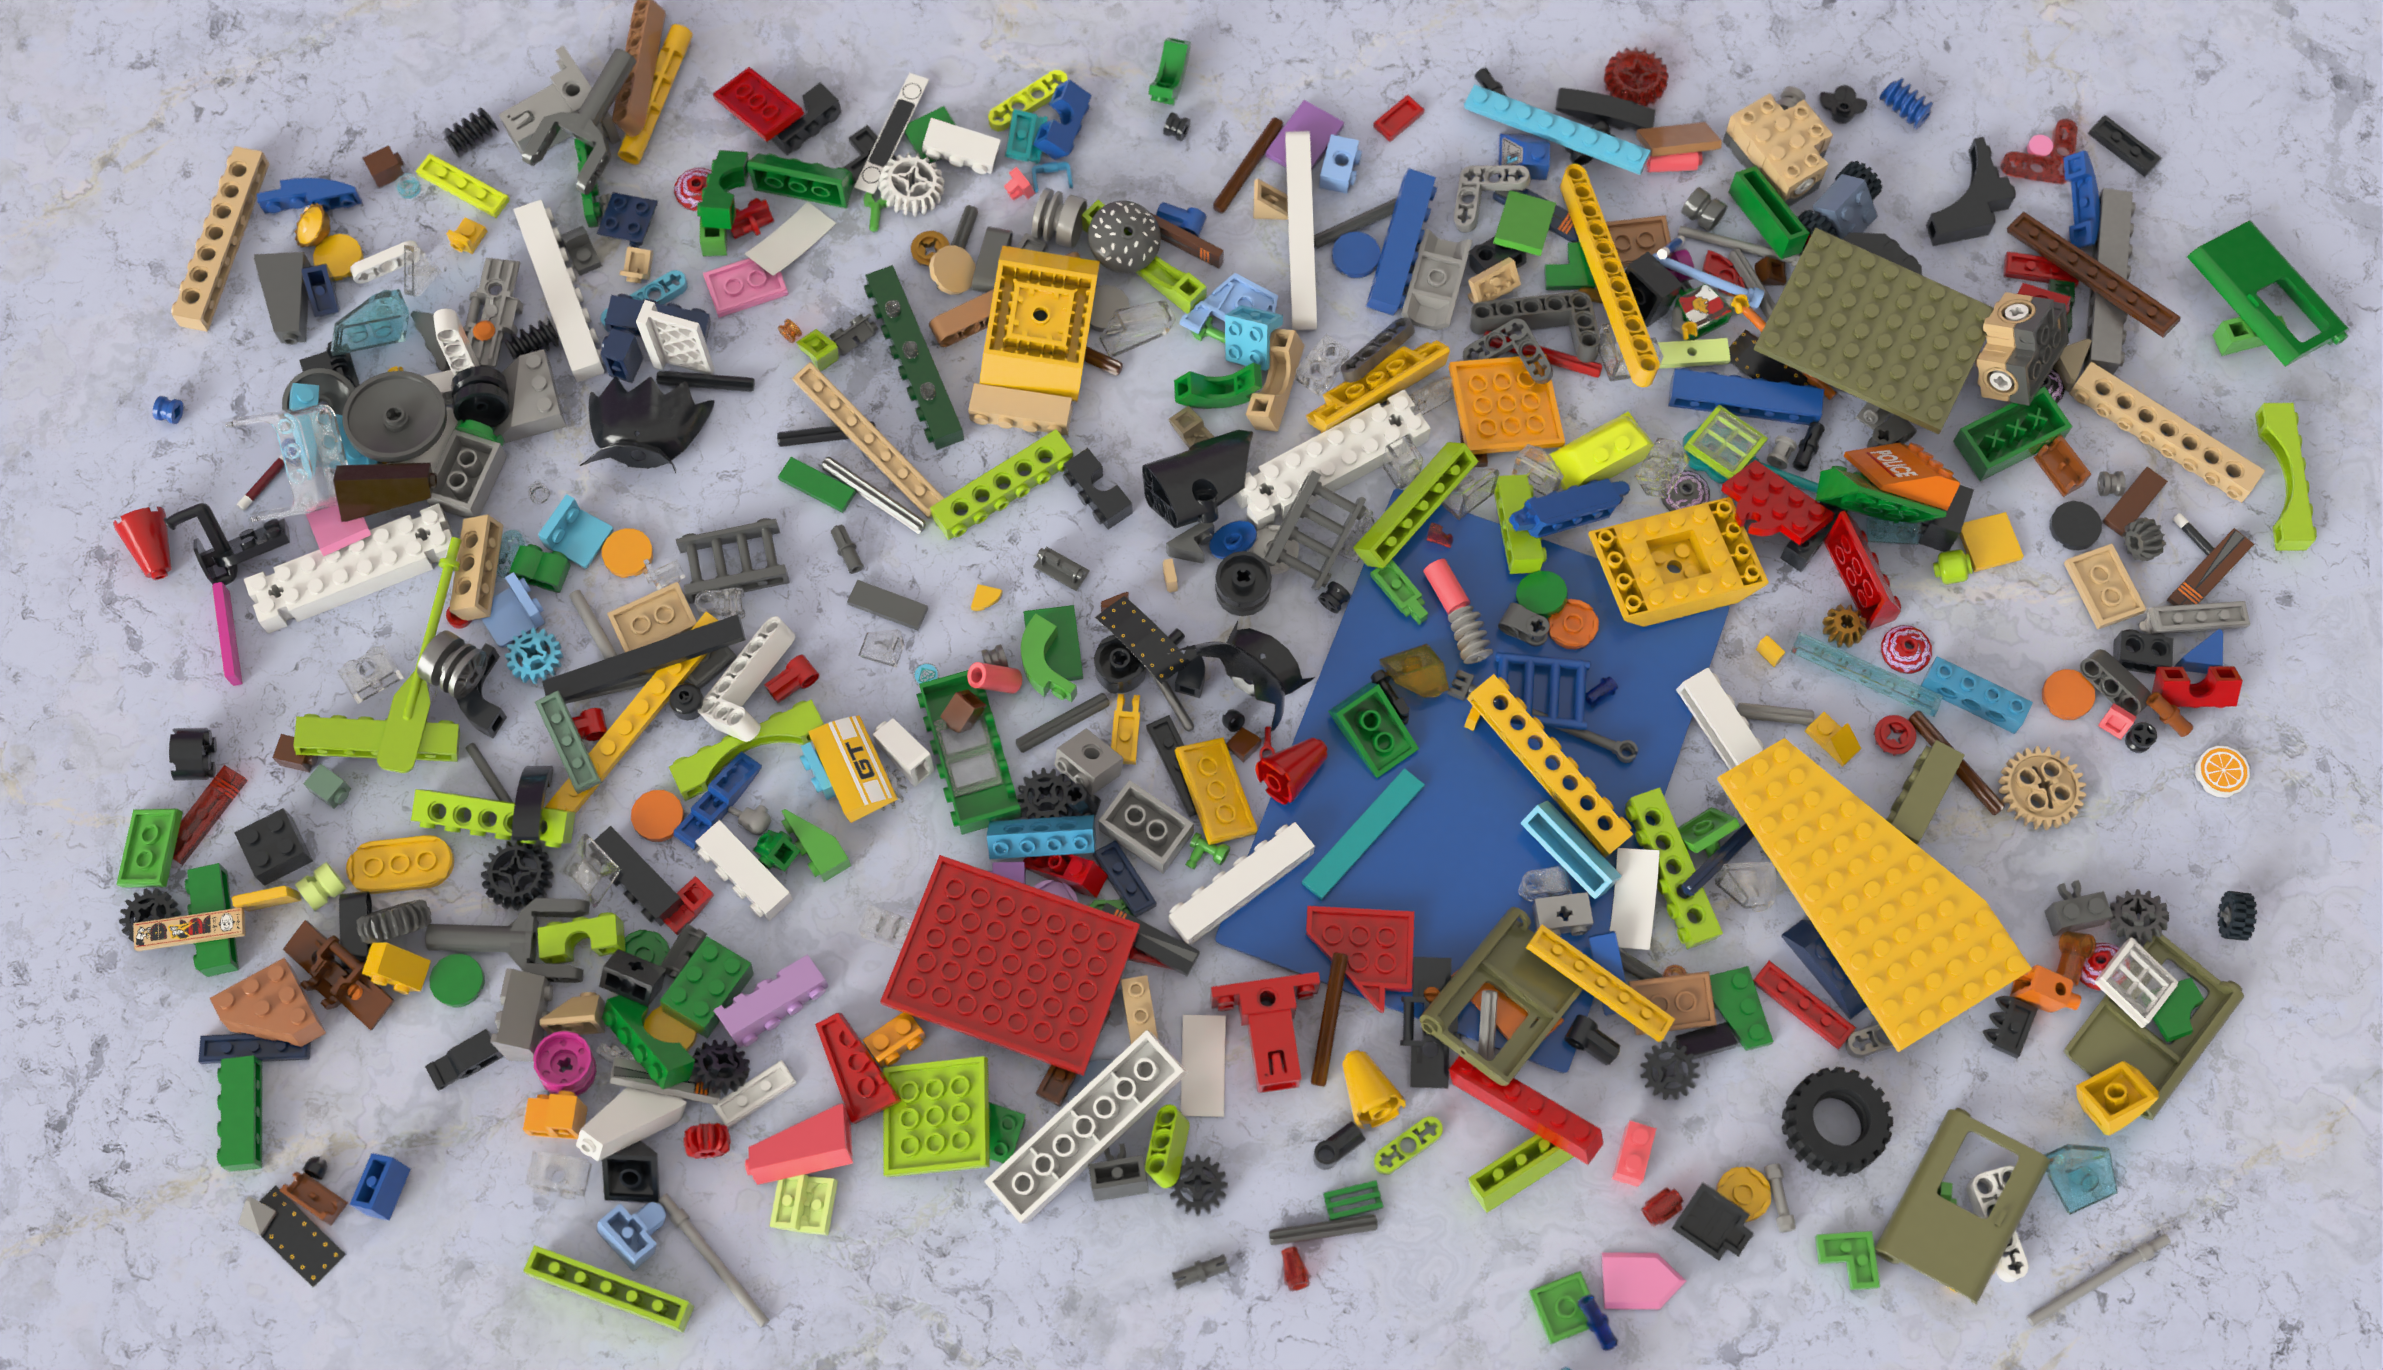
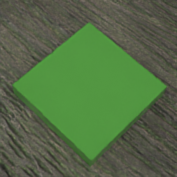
(1559, 1308)

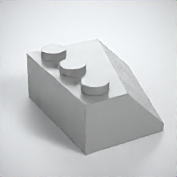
(531, 398)
(518, 1025)

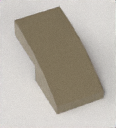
(1189, 426)

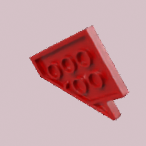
(1376, 947)

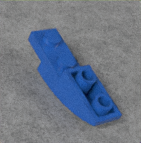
(306, 191)

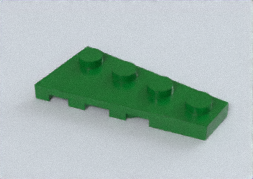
(591, 208)

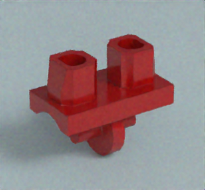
(751, 218)

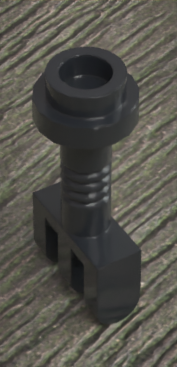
(1382, 678)

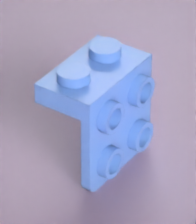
(513, 612)

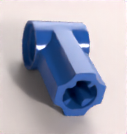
(1190, 220)

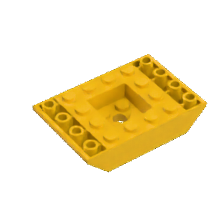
(1035, 353)
(1701, 540)

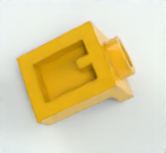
(467, 236)

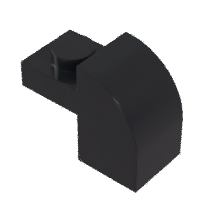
(1192, 676)

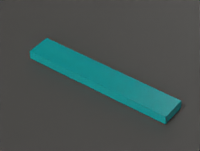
(1363, 834)

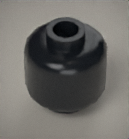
(686, 701)

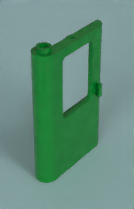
(2247, 262)

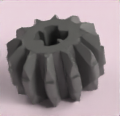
(2144, 539)

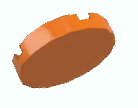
(1574, 625)
(2068, 694)
(657, 815)

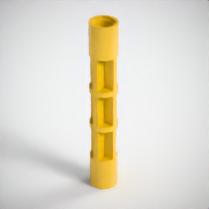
(665, 72)

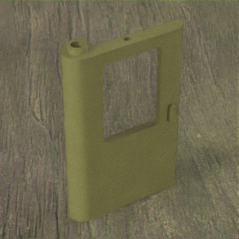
(1520, 976)
(2115, 1037)
(1944, 1237)

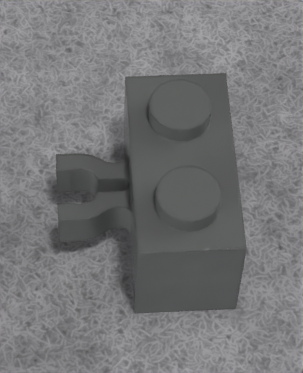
(2077, 911)
(1118, 1177)

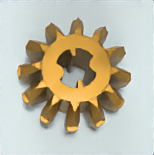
(1854, 626)

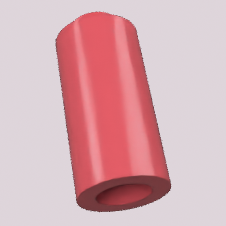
(1675, 162)
(1446, 585)
(994, 678)

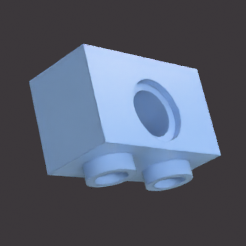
(1342, 151)

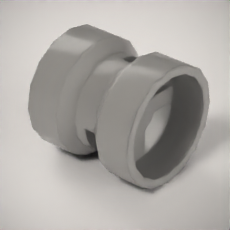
(1790, 97)

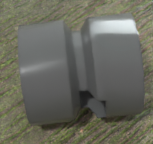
(1704, 209)

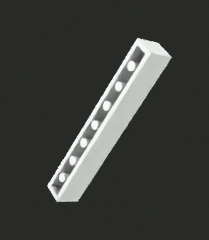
(559, 290)

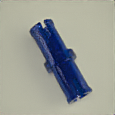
(1598, 1322)

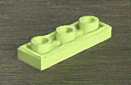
(1705, 353)

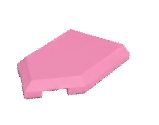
(1638, 1281)

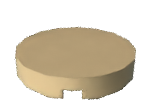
(952, 269)

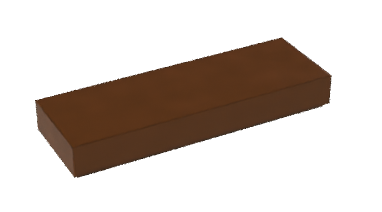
(2134, 500)

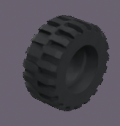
(1865, 1102)

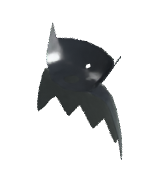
(664, 423)
(1271, 676)

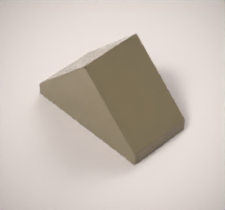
(2071, 361)

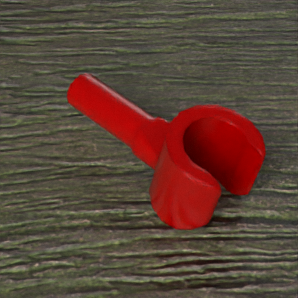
(1267, 742)

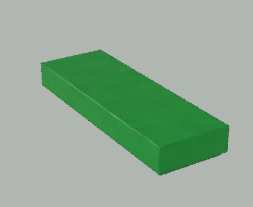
(816, 484)

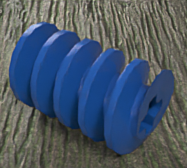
(1906, 102)

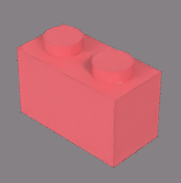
(1634, 1153)

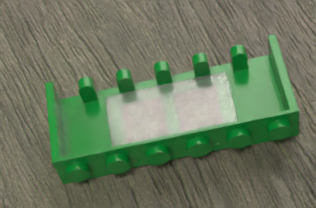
(969, 760)

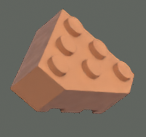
(270, 1006)

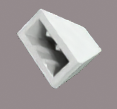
(904, 751)

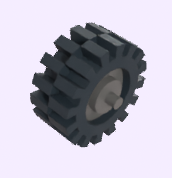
(2237, 915)

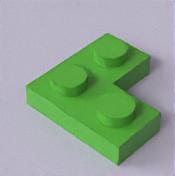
(1858, 1253)

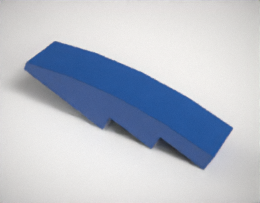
(721, 794)

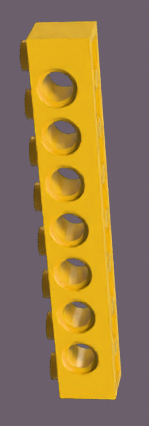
(1551, 780)

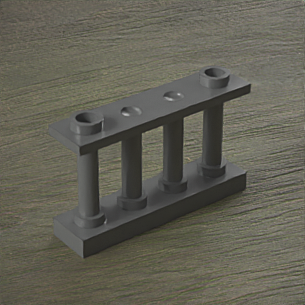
(1290, 532)
(748, 578)

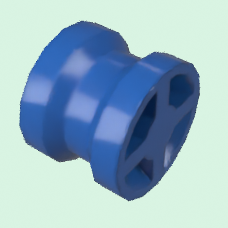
(168, 409)

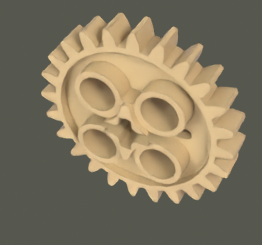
(2064, 782)

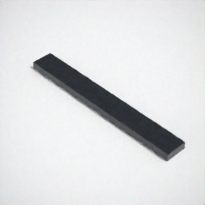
(647, 659)

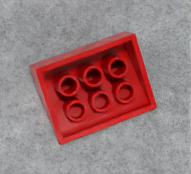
(1861, 572)

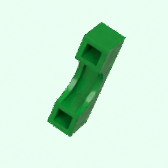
(718, 205)
(664, 1061)

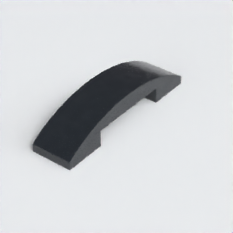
(530, 802)

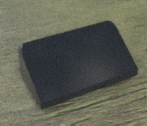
(1708, 1040)

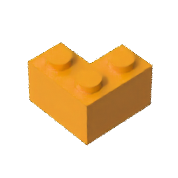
(555, 1115)

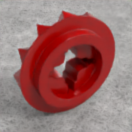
(1898, 725)

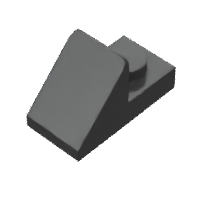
(581, 250)
(1187, 544)

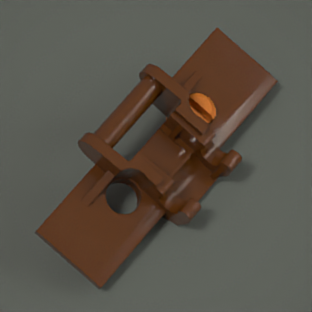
(331, 980)

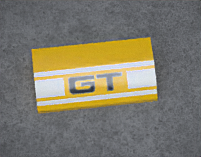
(853, 767)

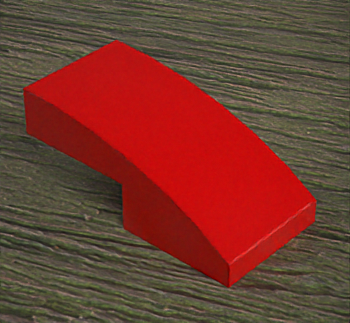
(695, 898)

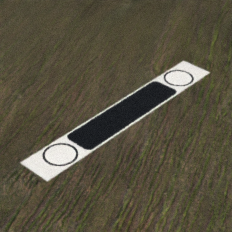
(891, 132)

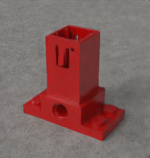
(1269, 1026)

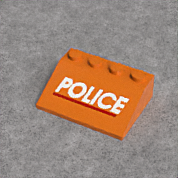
(1906, 473)

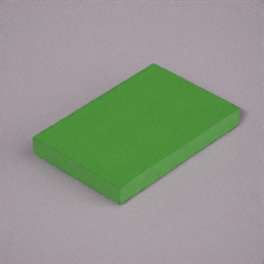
(1524, 223)
(149, 848)

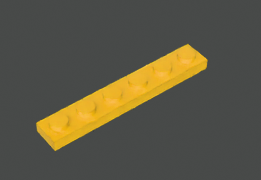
(1600, 983)

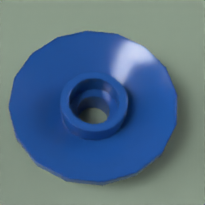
(1233, 538)

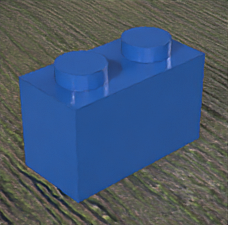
(380, 1186)

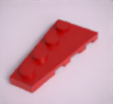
(855, 1071)

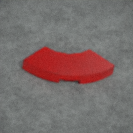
(1722, 268)

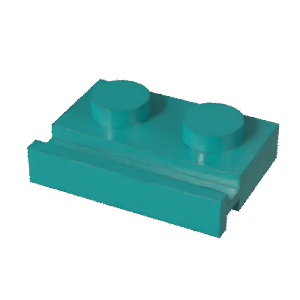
(1022, 135)

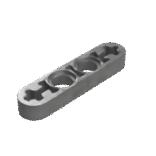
(1377, 350)

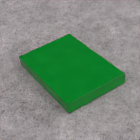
(1064, 652)

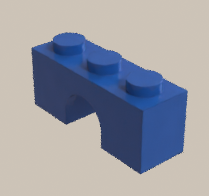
(1071, 104)

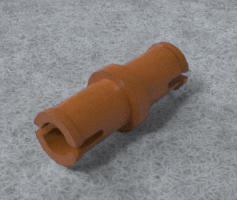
(2169, 714)

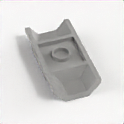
(1435, 281)

